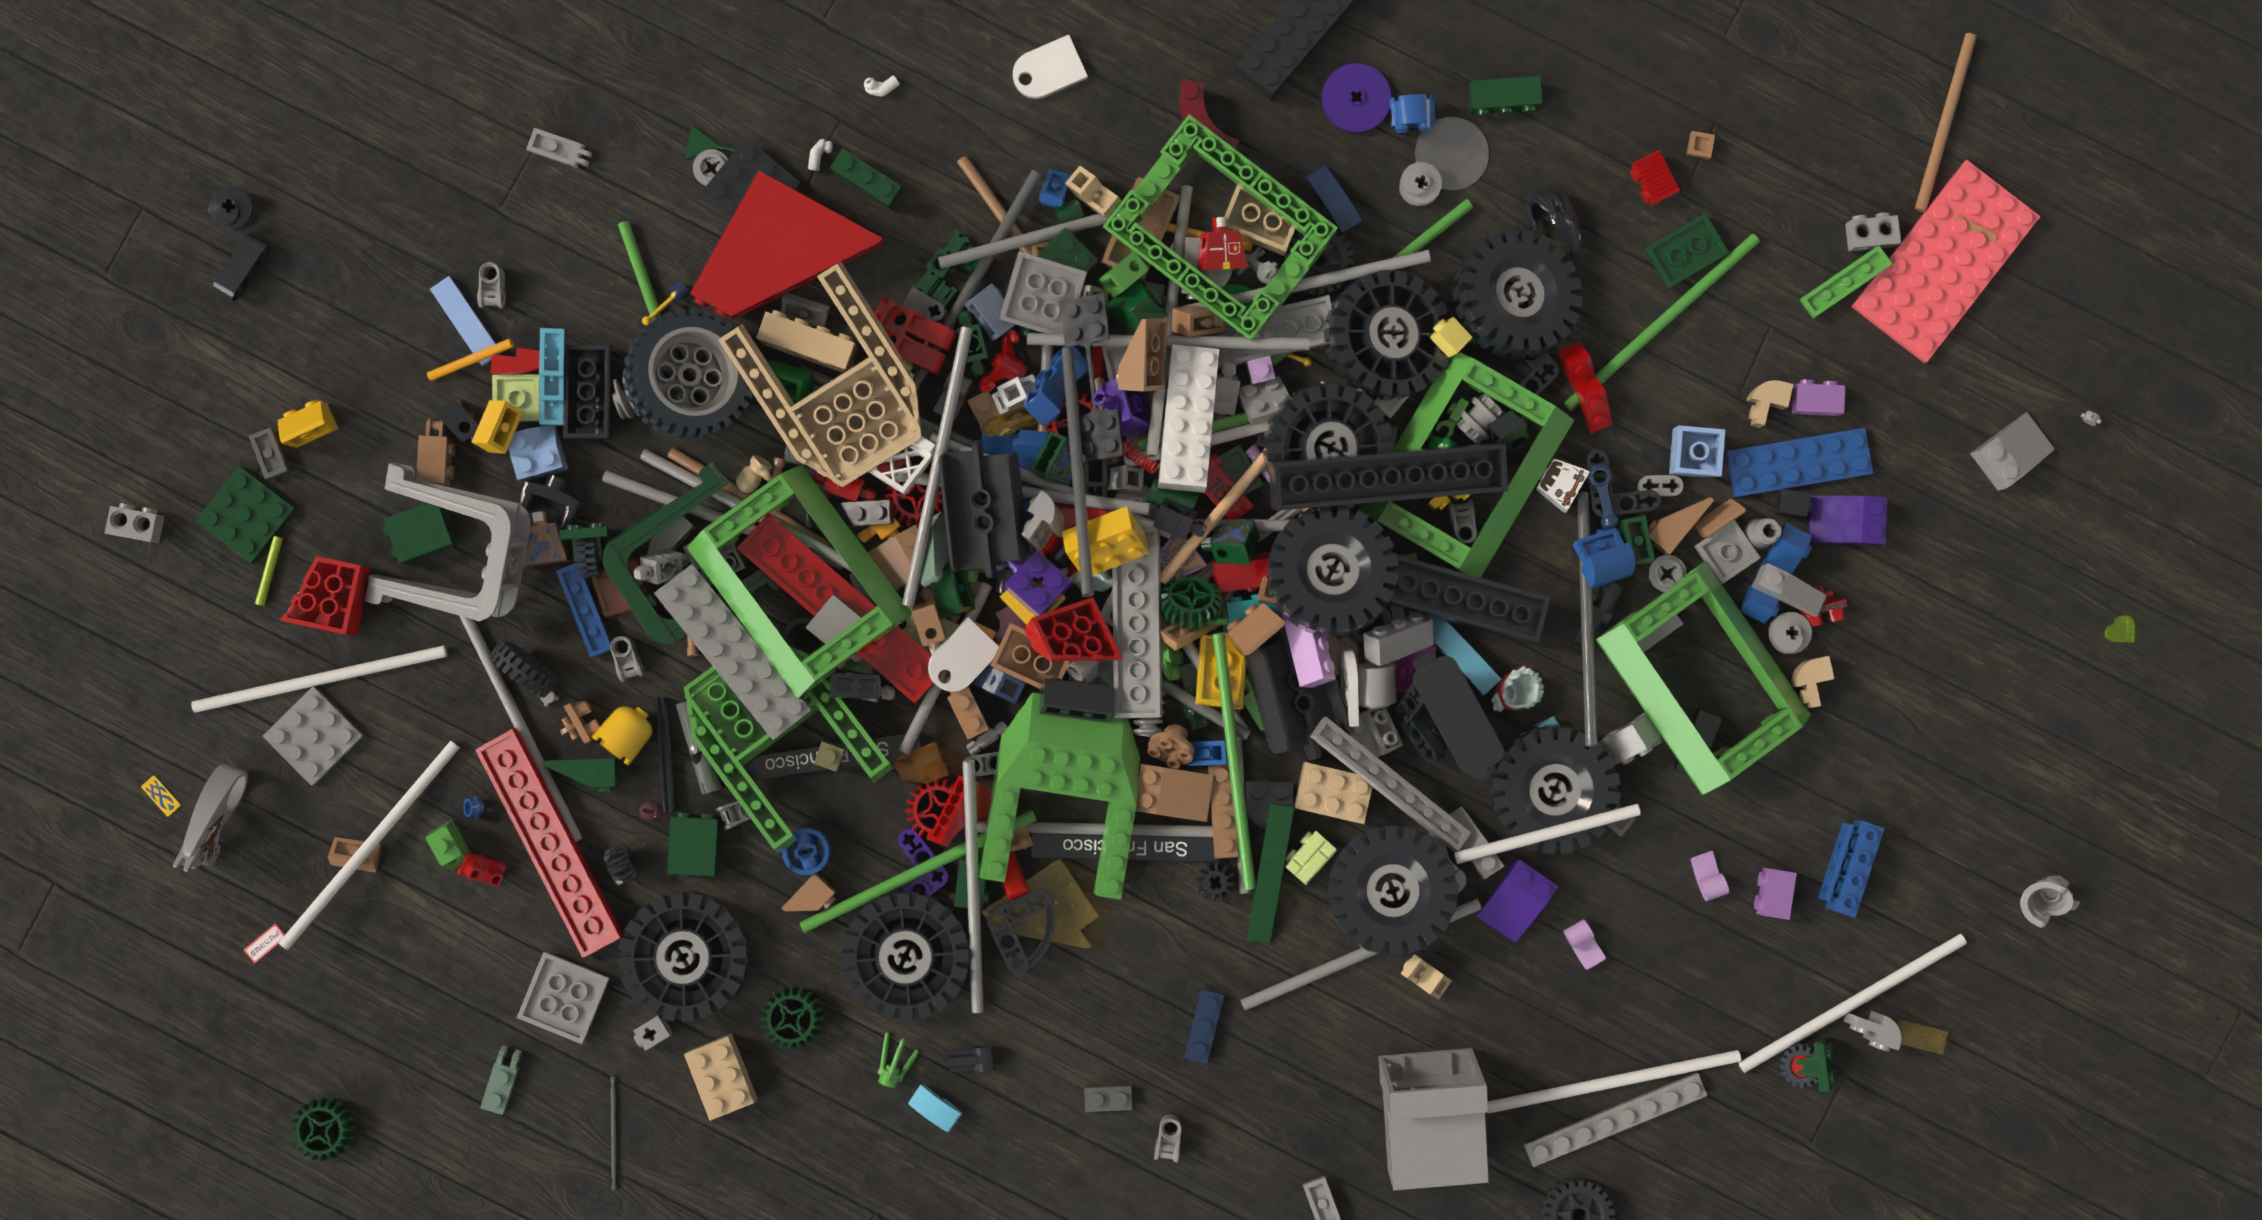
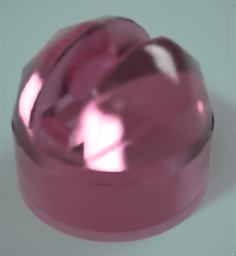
(651, 806)

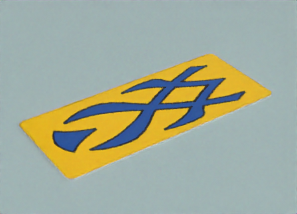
(160, 795)

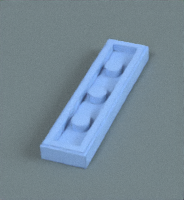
(463, 317)

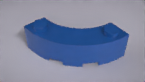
(1049, 387)
(1027, 448)
(1785, 555)

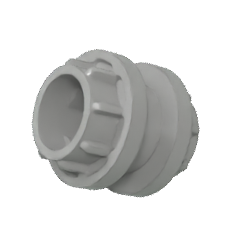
(1476, 421)

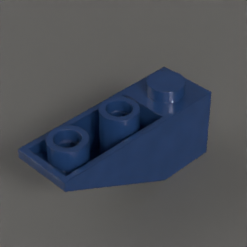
(1000, 684)

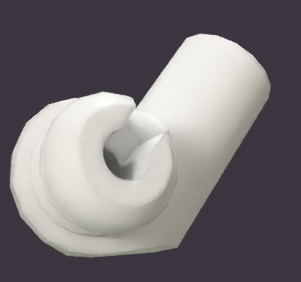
(880, 89)
(816, 153)

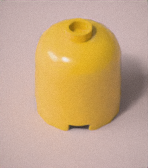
(625, 733)

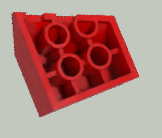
(330, 597)
(1073, 634)

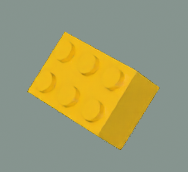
(1112, 538)

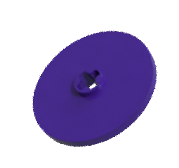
(1356, 80)

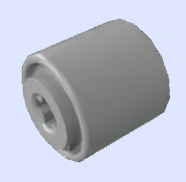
(1376, 685)

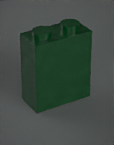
(419, 533)
(694, 844)

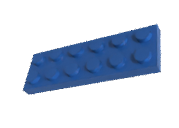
(1799, 462)

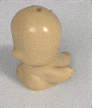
(751, 476)

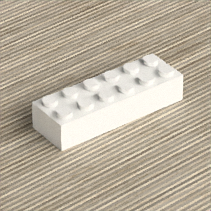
(1188, 418)

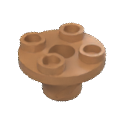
(1171, 746)

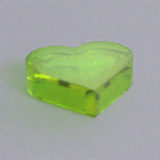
(2121, 630)

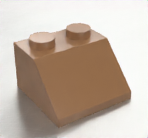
(1253, 629)

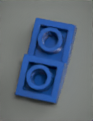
(998, 444)

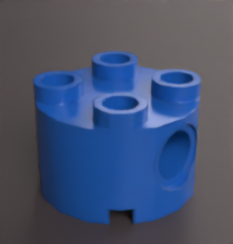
(1413, 112)
(809, 852)

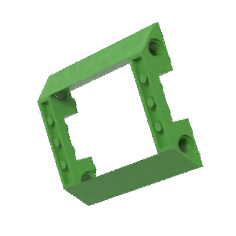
(1196, 138)
(1531, 407)
(775, 495)
(1663, 709)

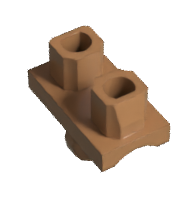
(576, 714)

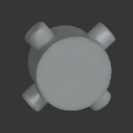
(2091, 418)
(550, 698)

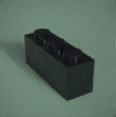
(1077, 700)

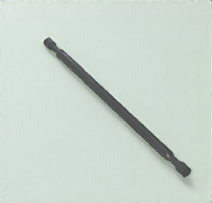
(613, 1132)

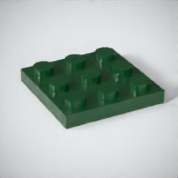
(245, 514)

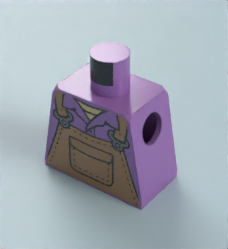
(1171, 548)

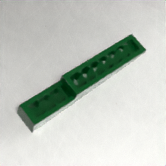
(1270, 872)

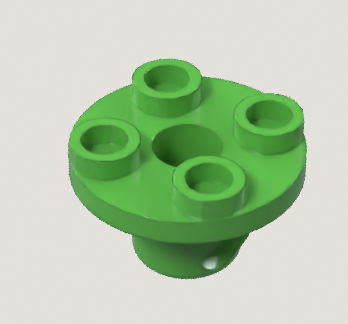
(1170, 661)

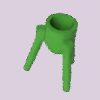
(890, 1074)

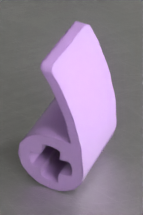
(1708, 877)
(1584, 944)

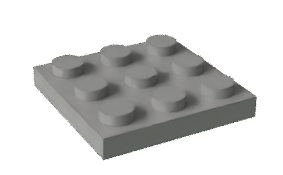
(1037, 291)
(313, 736)
(563, 997)

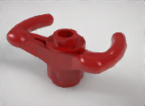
(1005, 364)

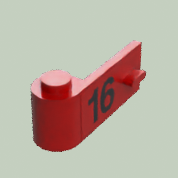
(1219, 485)

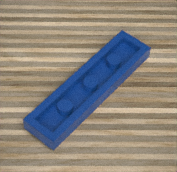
(584, 610)

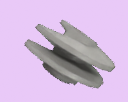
(1409, 184)
(621, 401)
(1794, 622)

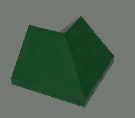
(1134, 305)

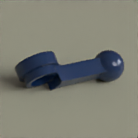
(1609, 519)

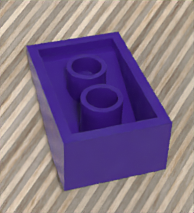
(1848, 520)
(1517, 900)

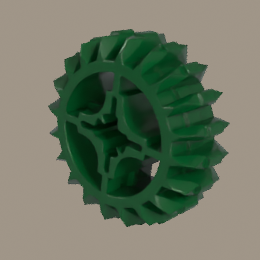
(1177, 599)
(797, 1027)
(329, 1136)

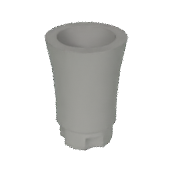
(1754, 532)

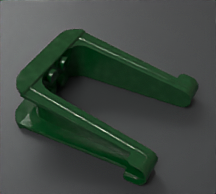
(617, 551)

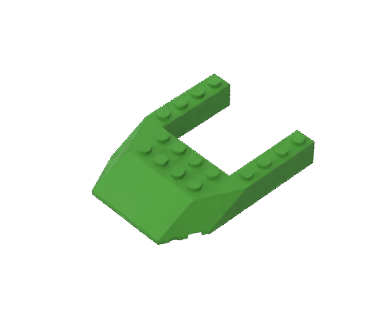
(733, 737)
(1072, 760)

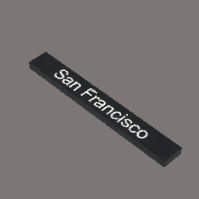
(803, 760)
(1140, 847)

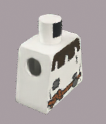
(1561, 483)

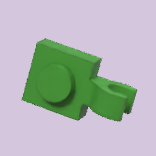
(1454, 412)

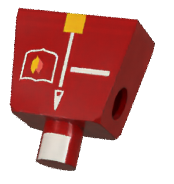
(1221, 248)

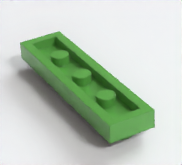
(1845, 282)

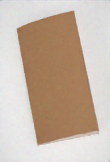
(1154, 223)

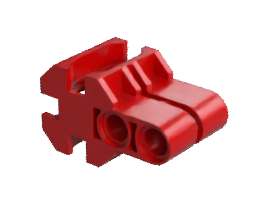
(919, 328)

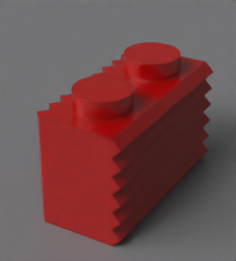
(1654, 179)

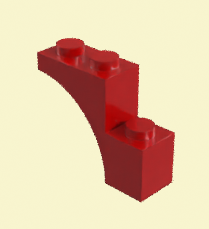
(1589, 391)

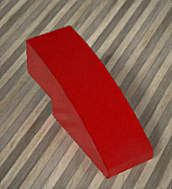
(524, 363)

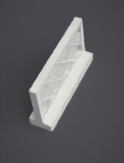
(920, 447)

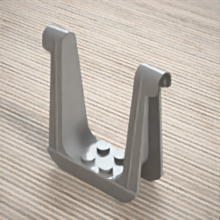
(505, 553)

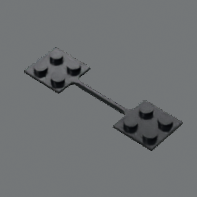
(1084, 324)

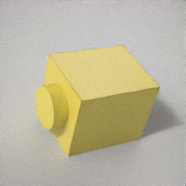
(1450, 336)

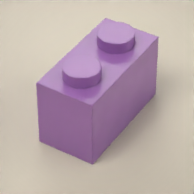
(1818, 399)
(1775, 893)

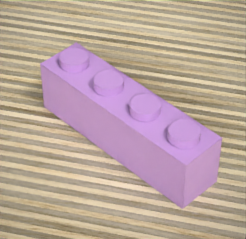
(1309, 655)

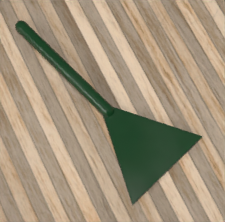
(700, 142)

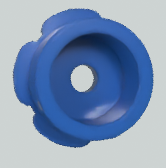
(473, 807)

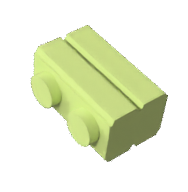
(1309, 857)

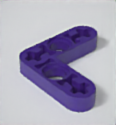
(926, 880)

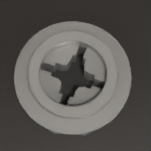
(700, 165)
(1666, 562)

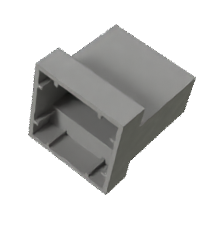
(1434, 1118)

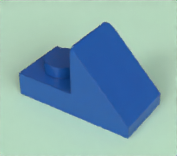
(1054, 189)
(1209, 753)

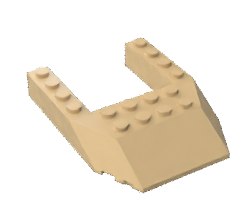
(853, 418)

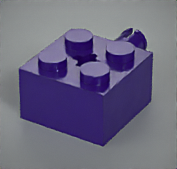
(1132, 407)
(1033, 570)

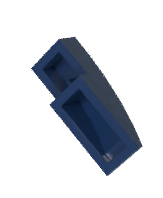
(1333, 200)

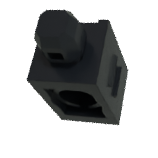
(1176, 519)

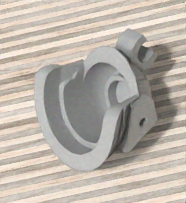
(2047, 898)

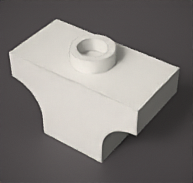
(1013, 393)

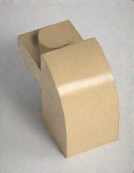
(1092, 192)
(1767, 395)
(1807, 675)
(1425, 976)

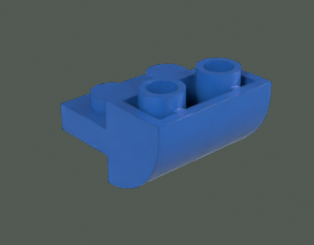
(1605, 557)

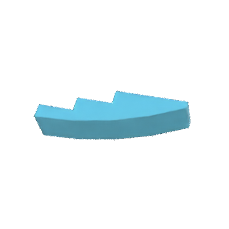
(551, 376)
(1468, 660)

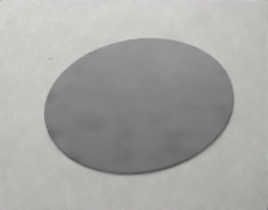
(1455, 150)

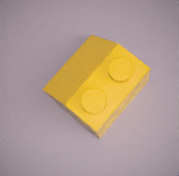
(306, 424)

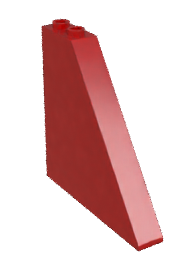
(775, 247)

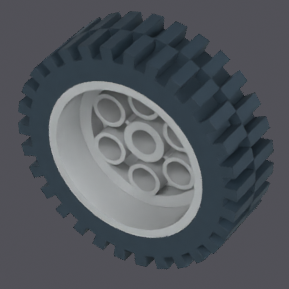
(650, 392)

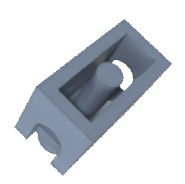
(986, 310)

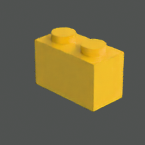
(497, 426)

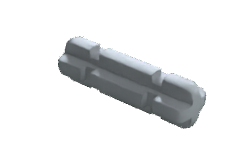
(986, 738)

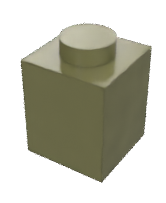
(830, 756)

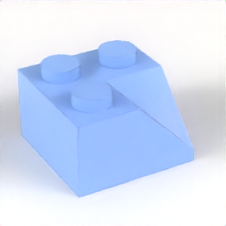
(1697, 451)
(537, 453)

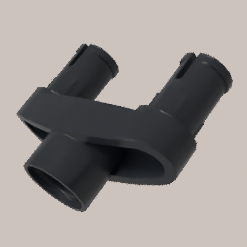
(554, 490)

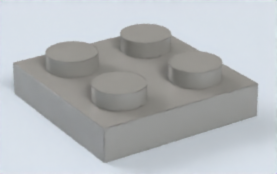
(1262, 399)
(1727, 551)

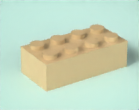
(806, 342)

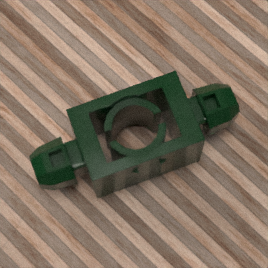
(978, 367)

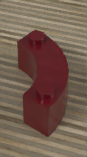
(1192, 104)

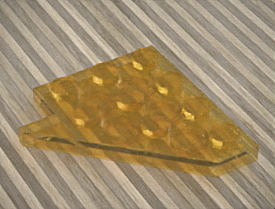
(1070, 904)

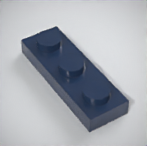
(1204, 1026)

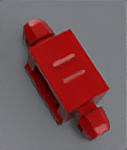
(851, 492)

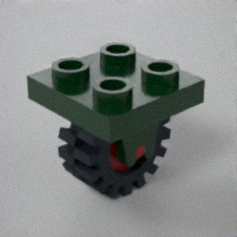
(588, 546)
(1808, 1065)

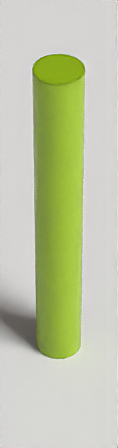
(268, 571)

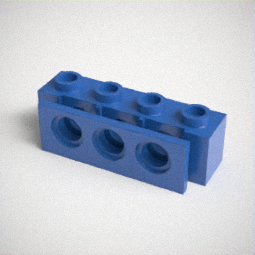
(1856, 867)

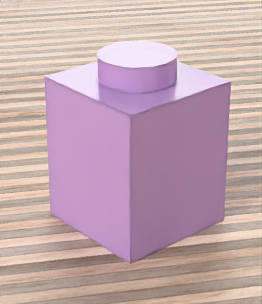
(1260, 370)

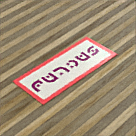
(264, 943)

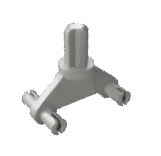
(1264, 271)

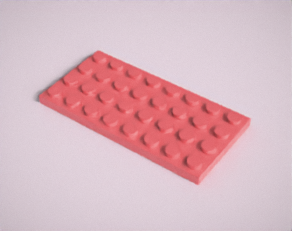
(1944, 263)

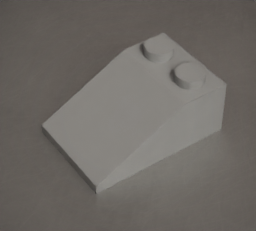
(2012, 452)

